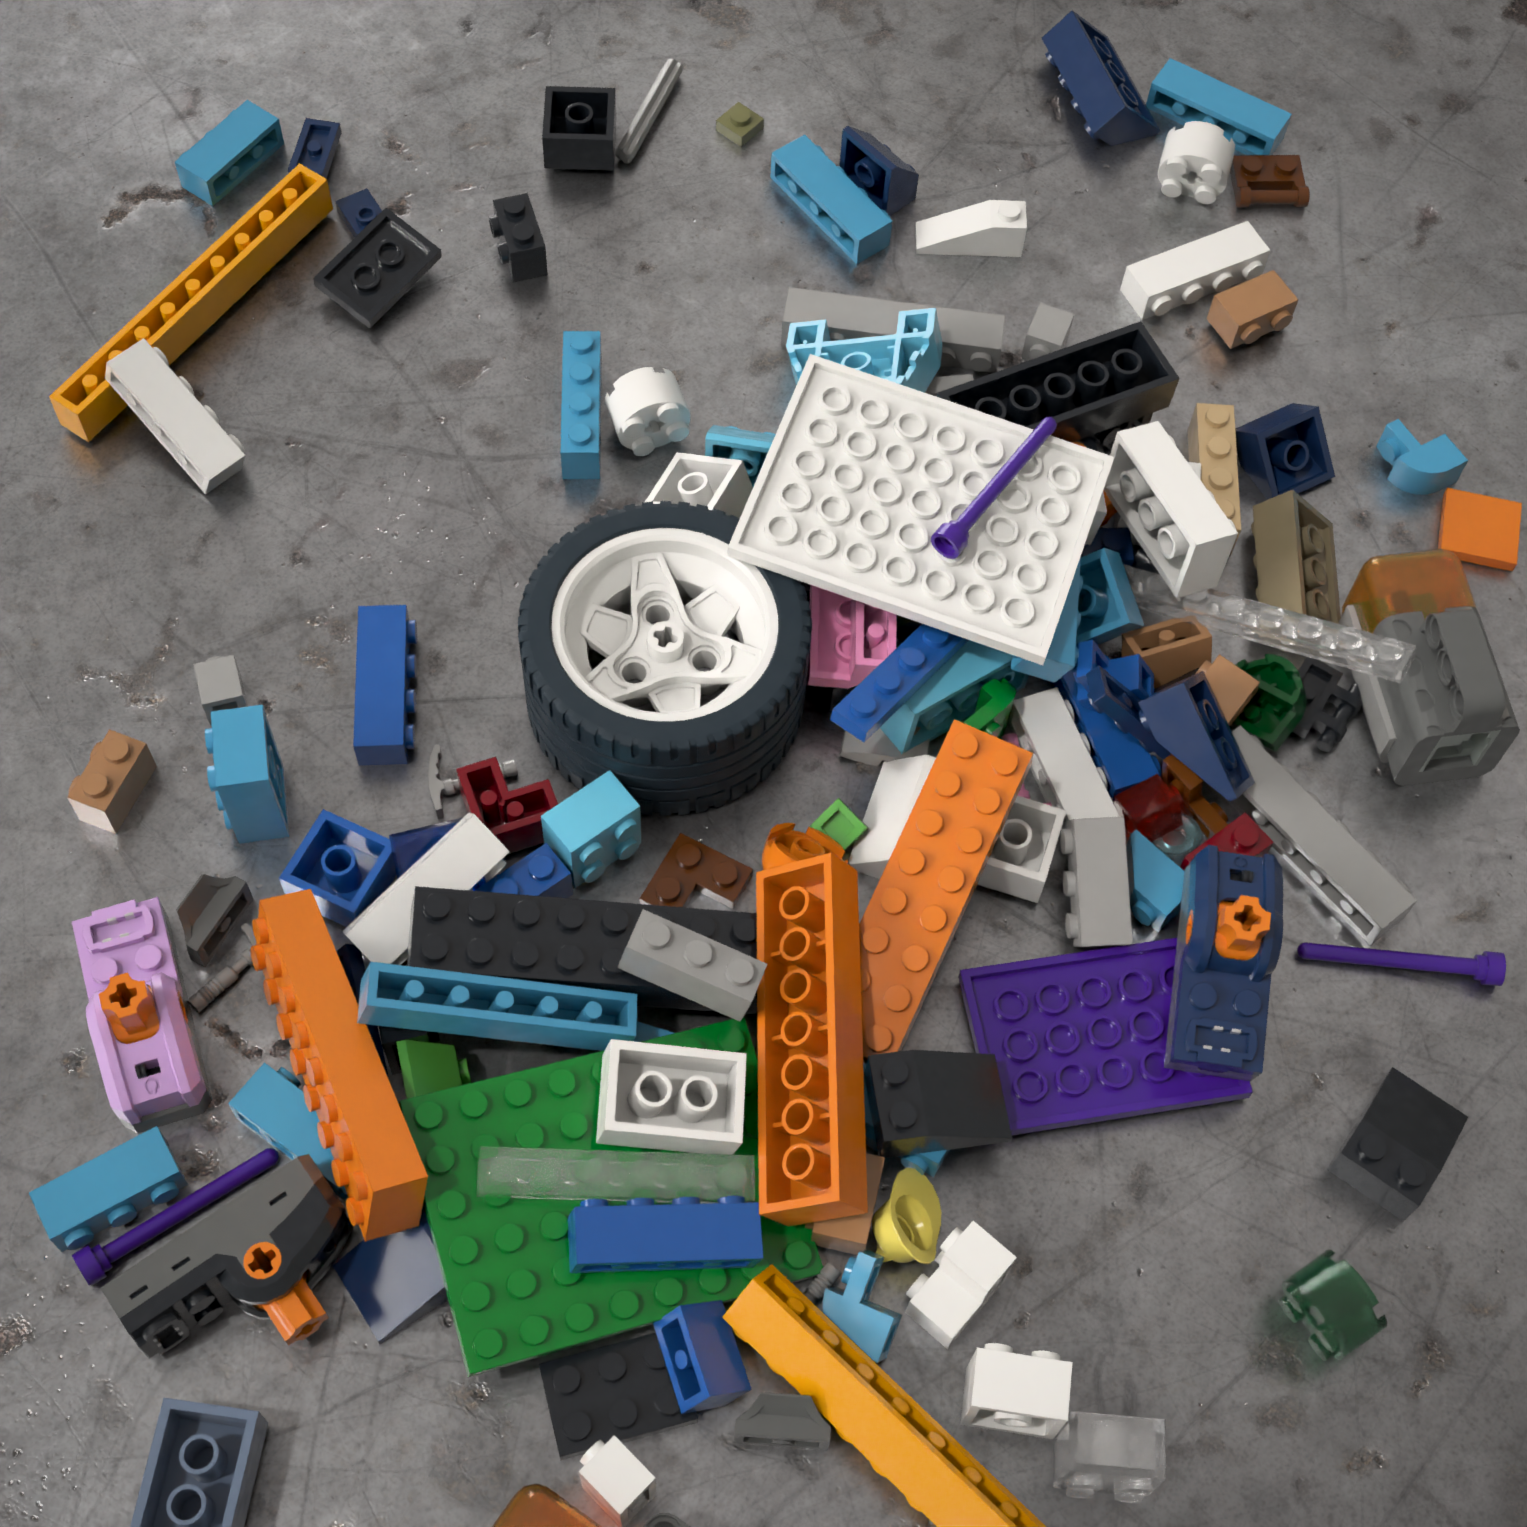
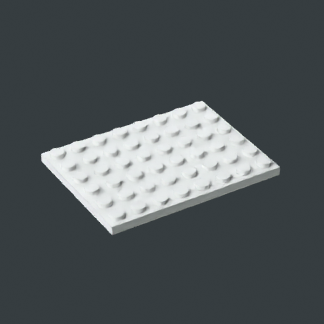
(878, 467)

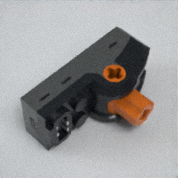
(255, 1250)

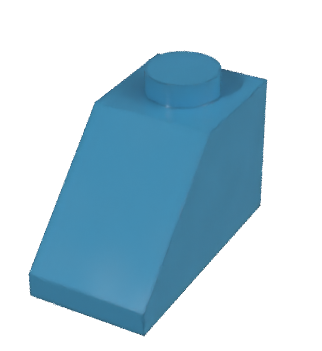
(1153, 883)

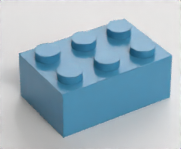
(247, 774)

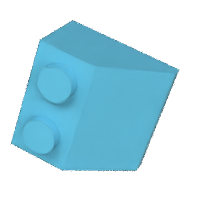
(739, 445)

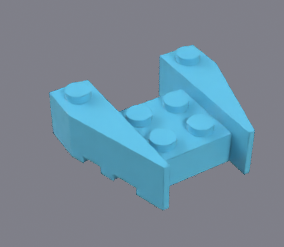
(904, 358)

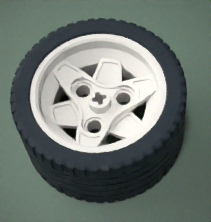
(671, 570)

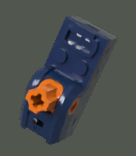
(1225, 964)

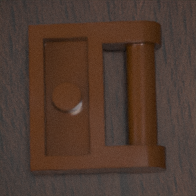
(1268, 180)

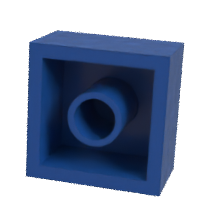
(341, 866)

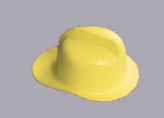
(908, 1221)

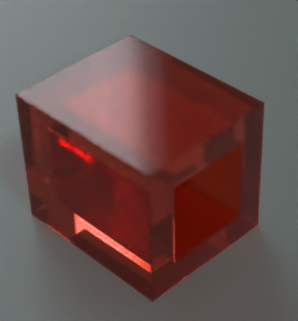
(1151, 808)

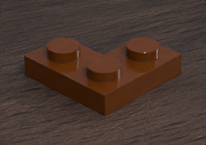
(1208, 816)
(695, 868)

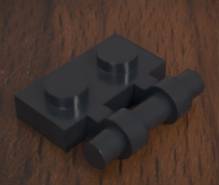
(1321, 686)

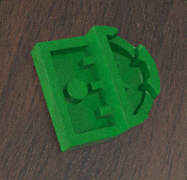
(993, 707)

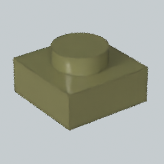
(739, 124)

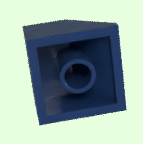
(877, 170)
(1285, 450)

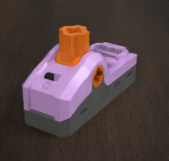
(141, 1015)

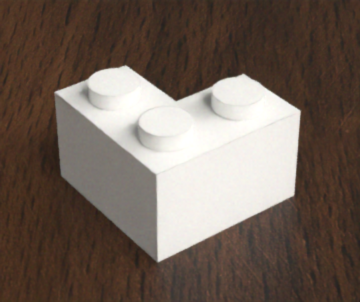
(967, 1277)

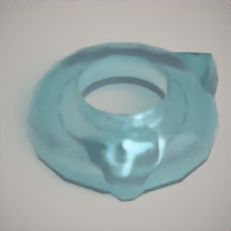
(1193, 839)

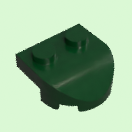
(1278, 702)

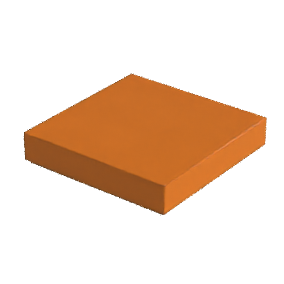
(1480, 528)

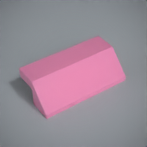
(847, 639)

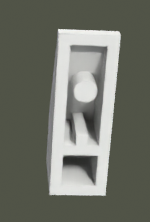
(976, 230)

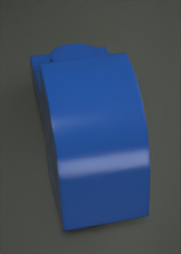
(1128, 670)

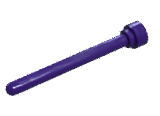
(953, 537)
(1488, 967)
(97, 1260)

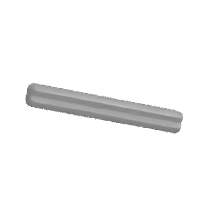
(649, 110)

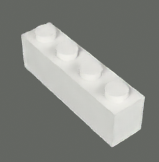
(1194, 270)
(175, 415)
(1061, 757)
(454, 862)

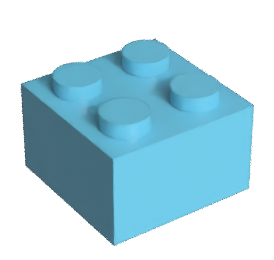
(593, 828)

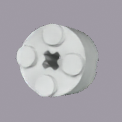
(1196, 162)
(648, 410)

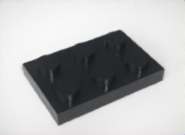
(377, 267)
(611, 1393)

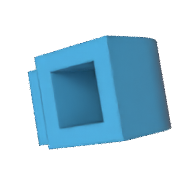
(1420, 467)
(863, 1321)

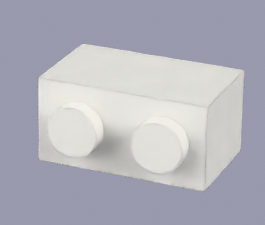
(616, 1480)

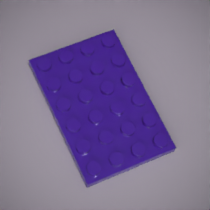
(1085, 1037)

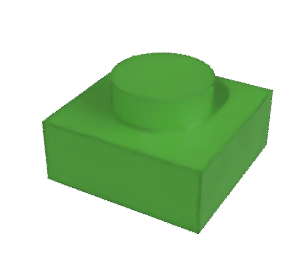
(840, 824)

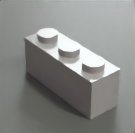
(1097, 882)
(692, 965)

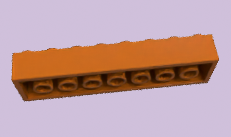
(933, 878)
(810, 1043)
(339, 1066)

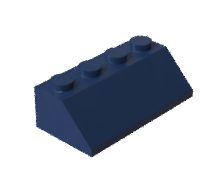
(1098, 82)

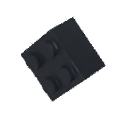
(579, 128)

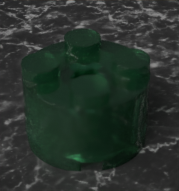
(1332, 1305)

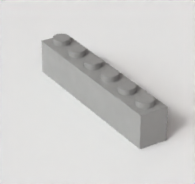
(968, 337)
(1320, 845)

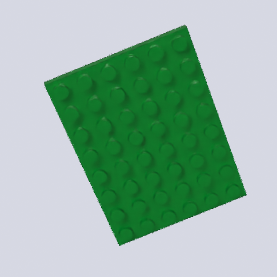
(511, 1255)

